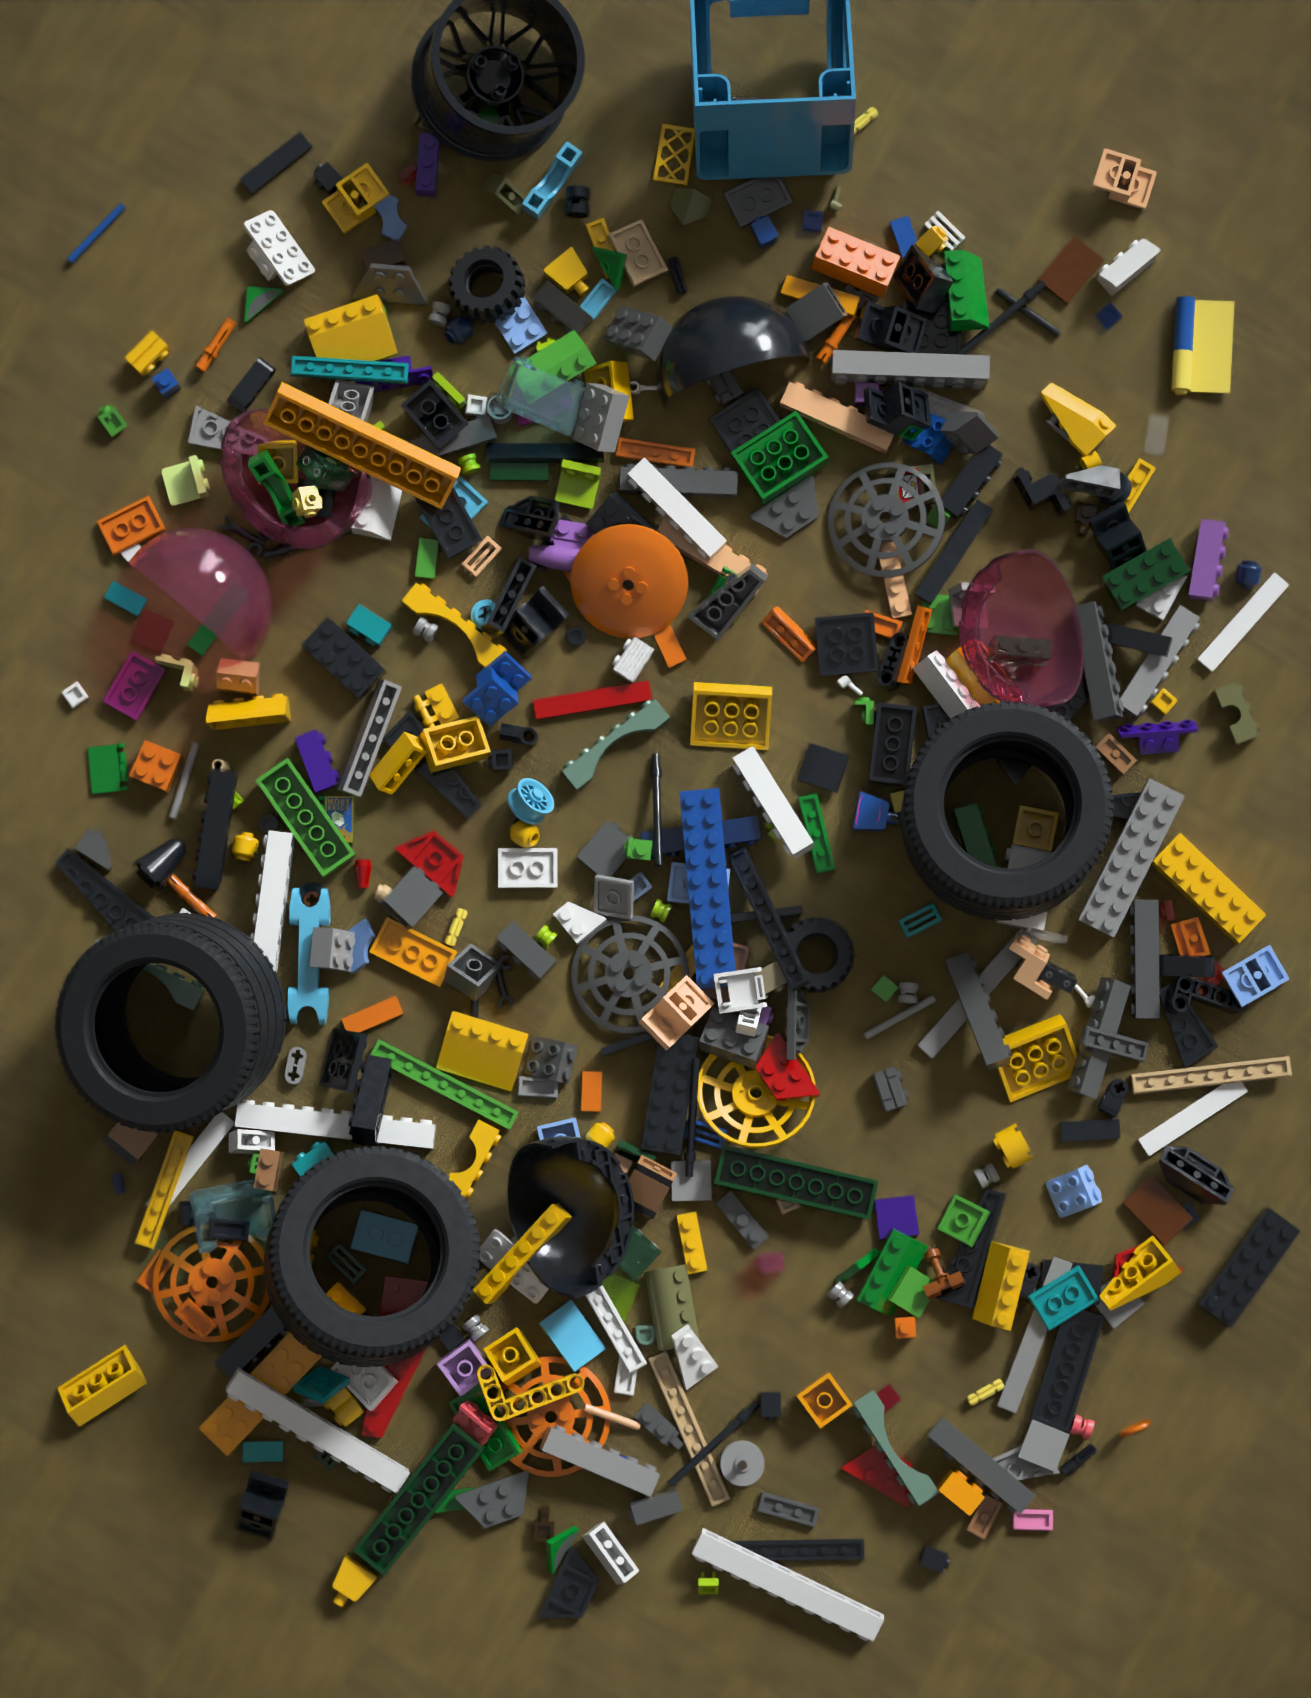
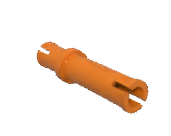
(831, 343)
(211, 351)
(184, 892)

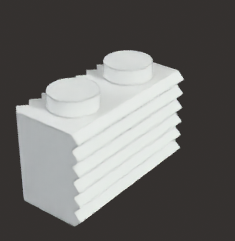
(633, 659)

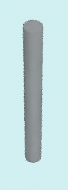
(184, 780)
(899, 1017)

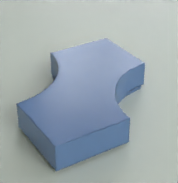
(392, 225)
(363, 936)

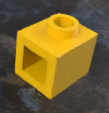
(933, 241)

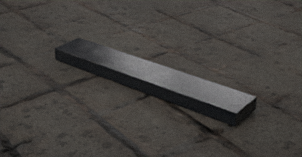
(543, 452)
(953, 552)

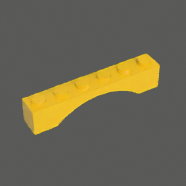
(425, 604)
(503, 1273)

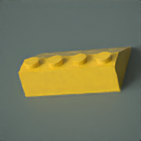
(353, 332)
(249, 712)
(731, 716)
(482, 1051)
(1039, 1058)

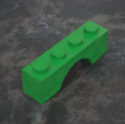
(270, 477)

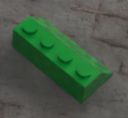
(967, 293)
(893, 1258)

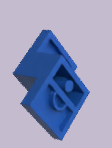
(497, 689)

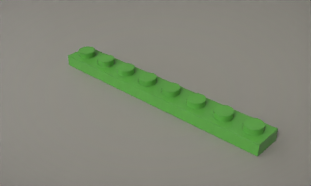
(446, 1085)

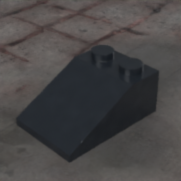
(922, 280)
(434, 414)

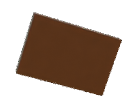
(1071, 270)
(1157, 1210)

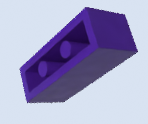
(427, 165)
(317, 761)

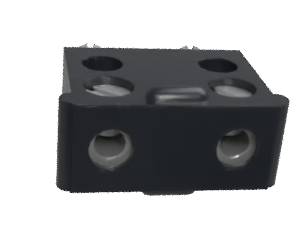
(1058, 977)

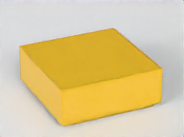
(1163, 701)

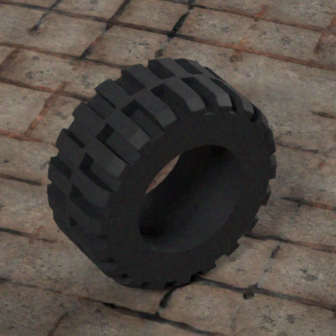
(476, 264)
(842, 946)

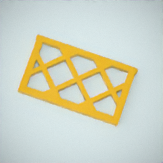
(659, 161)

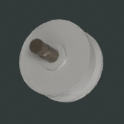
(742, 1463)

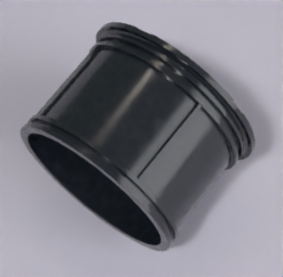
(496, 78)

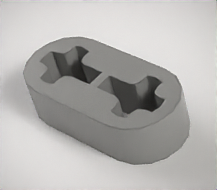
(291, 1064)

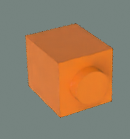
(904, 1327)

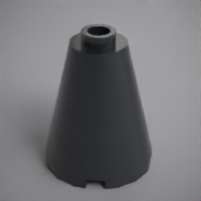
(160, 863)

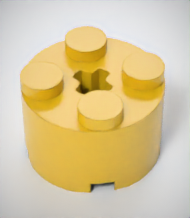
(1013, 1146)

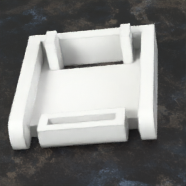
(744, 990)

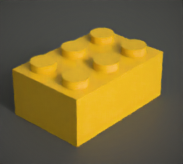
(454, 744)

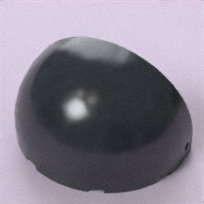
(721, 338)
(592, 1190)

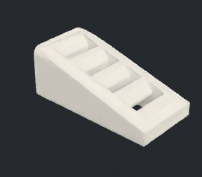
(748, 1028)

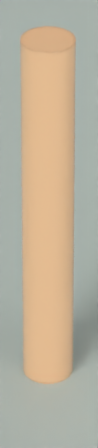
(611, 1416)

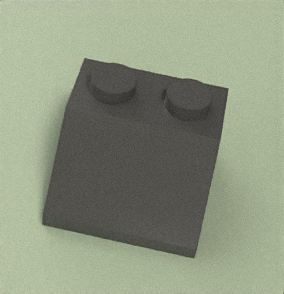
(968, 431)
(472, 972)

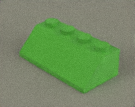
(564, 357)

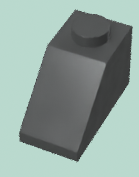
(95, 847)

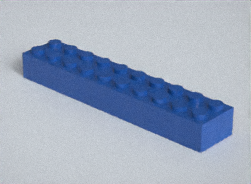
(707, 885)

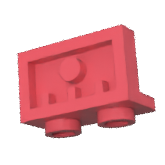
(475, 1422)

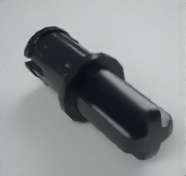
(1078, 1460)

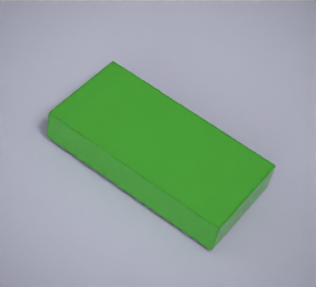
(427, 558)

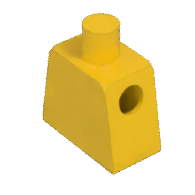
(568, 273)
(352, 1581)

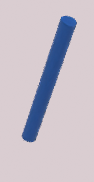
(96, 233)

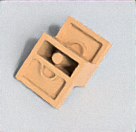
(1124, 179)
(1032, 965)
(676, 1012)

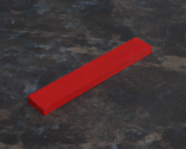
(592, 700)

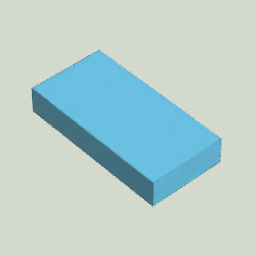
(598, 298)

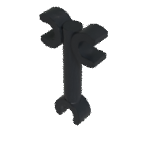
(258, 541)
(501, 983)

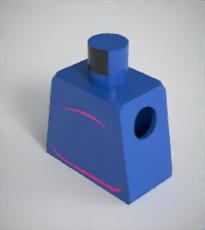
(873, 814)

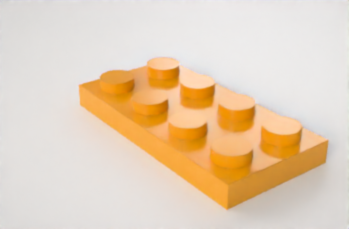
(412, 951)

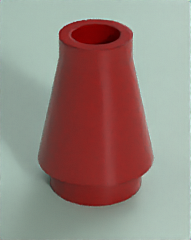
(362, 872)

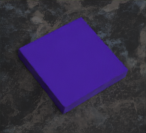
(897, 1214)

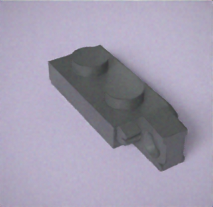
(658, 1425)

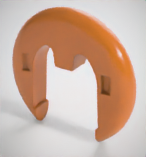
(1137, 1427)

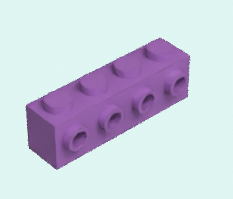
(1208, 560)

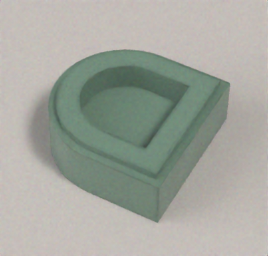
(645, 1334)

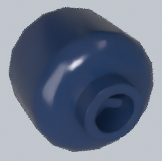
(458, 330)
(1248, 574)

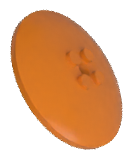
(633, 555)

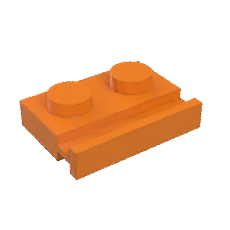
(1190, 937)

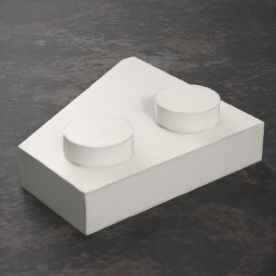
(578, 921)

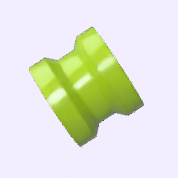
(468, 464)
(660, 910)
(545, 937)

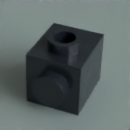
(326, 178)
(501, 760)

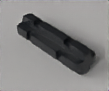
(677, 275)

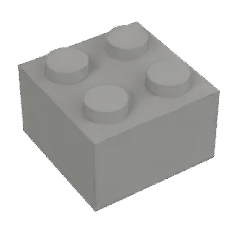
(332, 949)

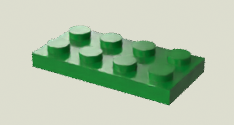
(502, 1444)

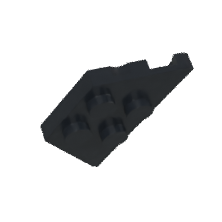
(571, 1589)

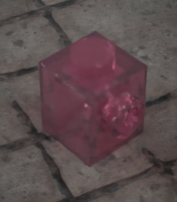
(770, 1262)

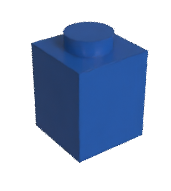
(764, 231)
(166, 383)

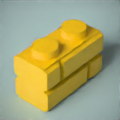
(147, 353)

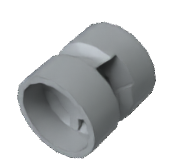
(497, 413)

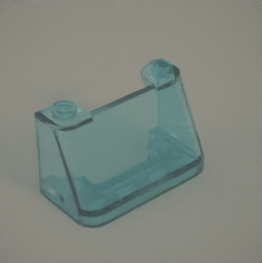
(541, 396)
(231, 1201)

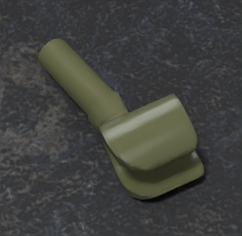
(834, 205)

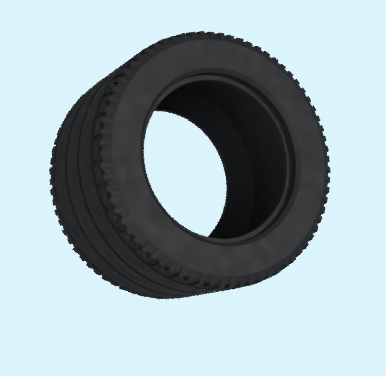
(1020, 734)
(96, 1038)
(414, 1189)

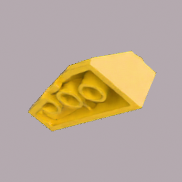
(1081, 421)
(1145, 1272)

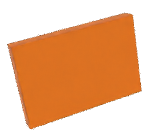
(131, 525)

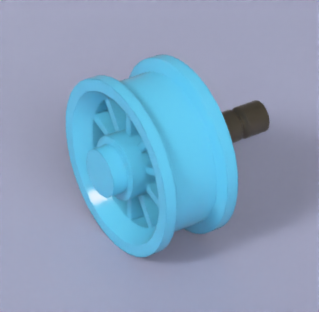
(530, 801)

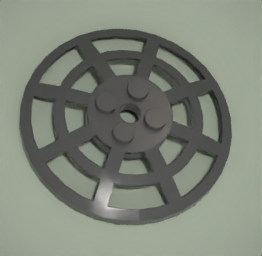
(886, 531)
(615, 972)

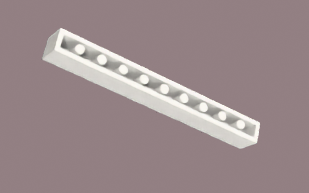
(330, 1124)
(316, 1430)
(787, 1584)

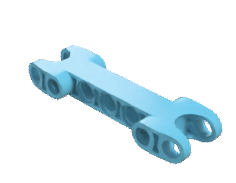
(308, 990)

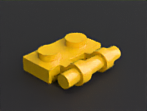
(441, 705)

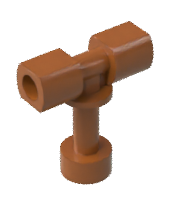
(941, 1280)

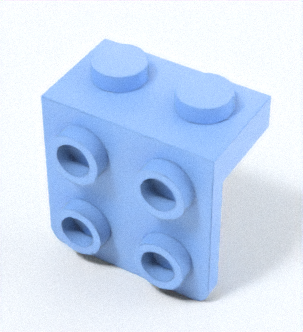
(1074, 1191)

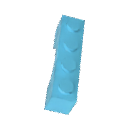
(560, 171)

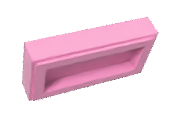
(1033, 1520)

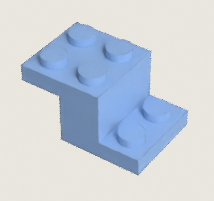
(1255, 976)

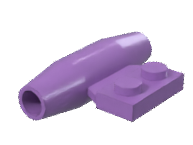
(567, 543)

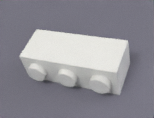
(610, 1553)

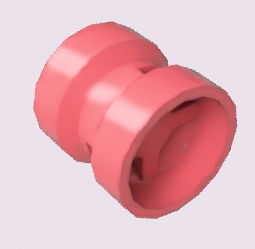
(1082, 1426)

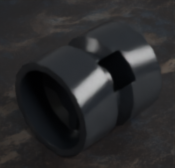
(577, 201)

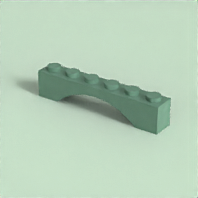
(646, 720)
(183, 992)
(872, 1412)

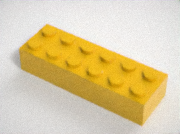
(1208, 888)

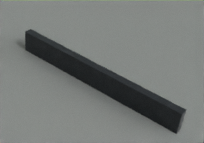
(769, 919)
(806, 1549)

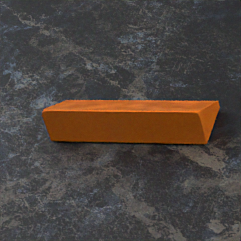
(789, 634)

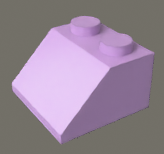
(461, 1366)

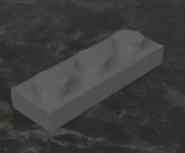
(742, 1220)

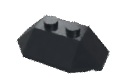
(532, 518)
(1195, 1175)

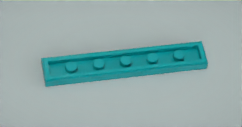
(349, 369)

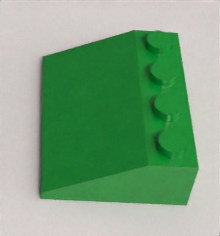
(780, 457)

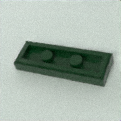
(519, 471)

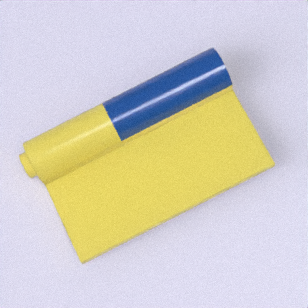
(1202, 346)

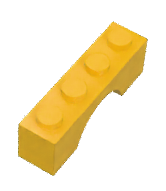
(484, 1138)

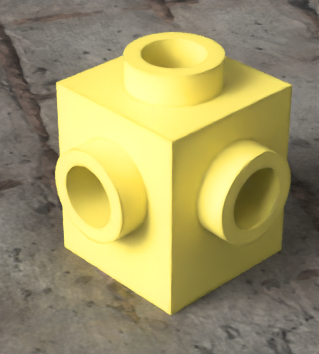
(306, 501)

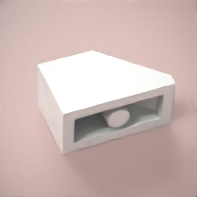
(250, 1141)

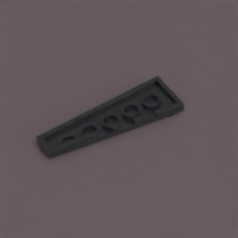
(444, 781)
(108, 899)
(972, 1260)

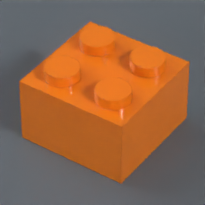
(156, 766)

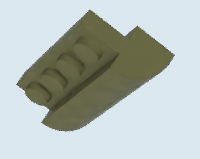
(670, 1303)

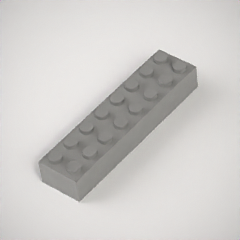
(910, 369)
(1130, 858)

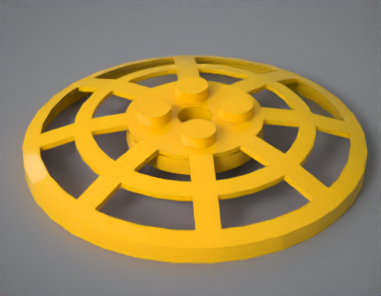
(751, 1106)

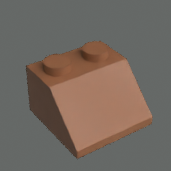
(238, 677)

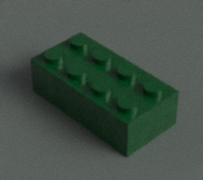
(1144, 575)

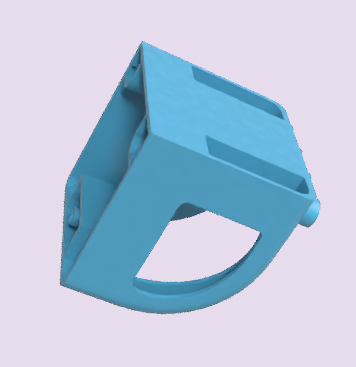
(774, 134)

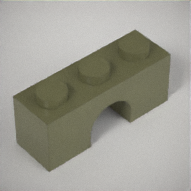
(1232, 697)

